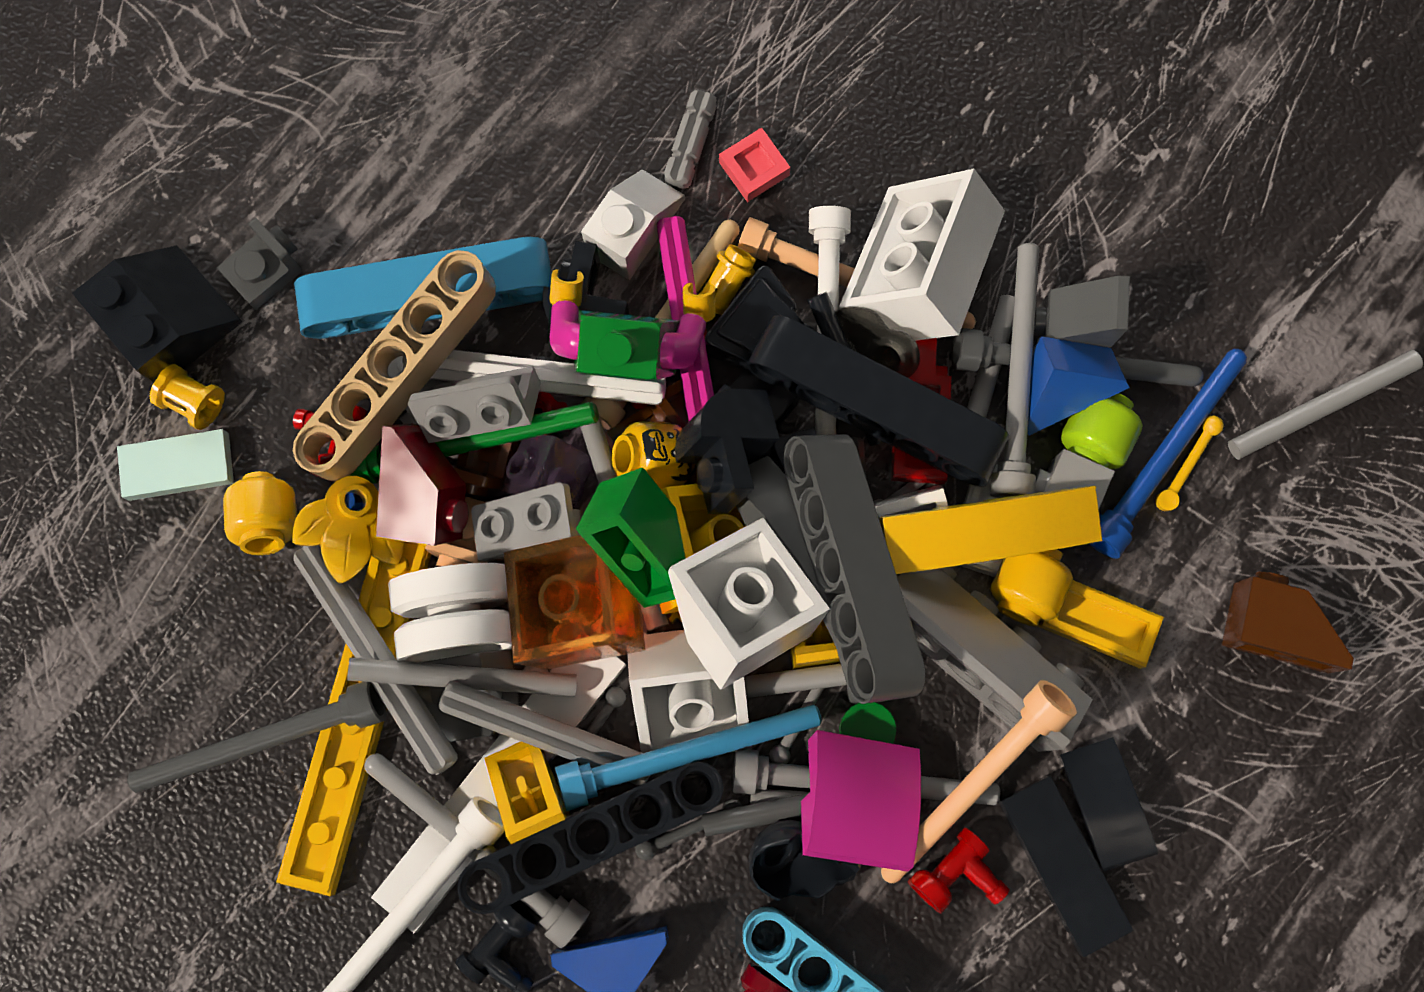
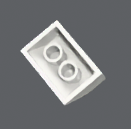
(926, 254)

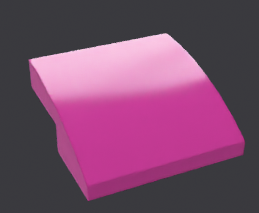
(862, 801)

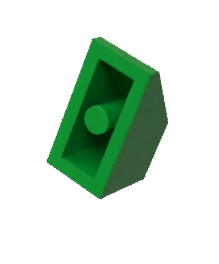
(635, 534)

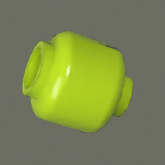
(1104, 431)

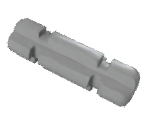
(690, 139)

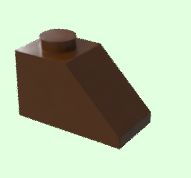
(1283, 625)

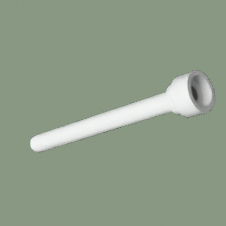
(829, 229)
(478, 826)

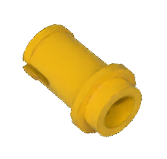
(729, 276)

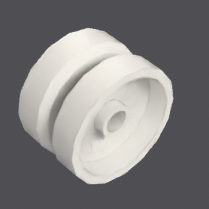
(452, 611)

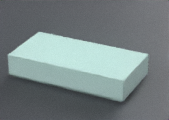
(175, 465)

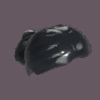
(782, 869)

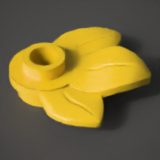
(344, 534)

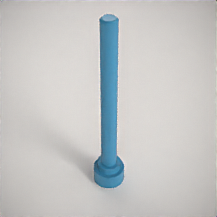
(582, 782)

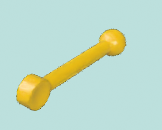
(1169, 499)

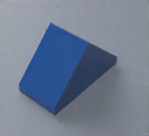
(1070, 379)
(611, 962)

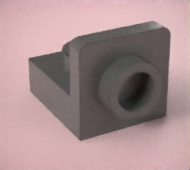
(261, 265)

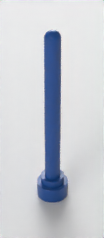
(1117, 523)

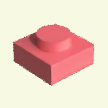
(754, 164)

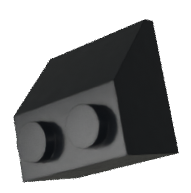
(157, 309)

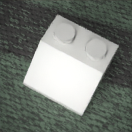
(744, 602)
(677, 695)

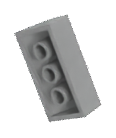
(983, 652)

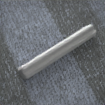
(532, 727)

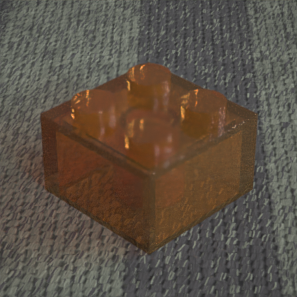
(568, 606)

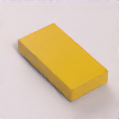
(1106, 625)

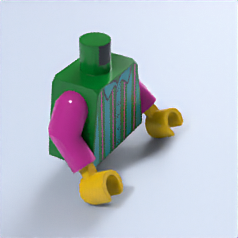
(626, 343)

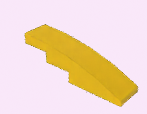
(992, 529)

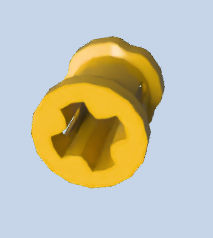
(187, 396)

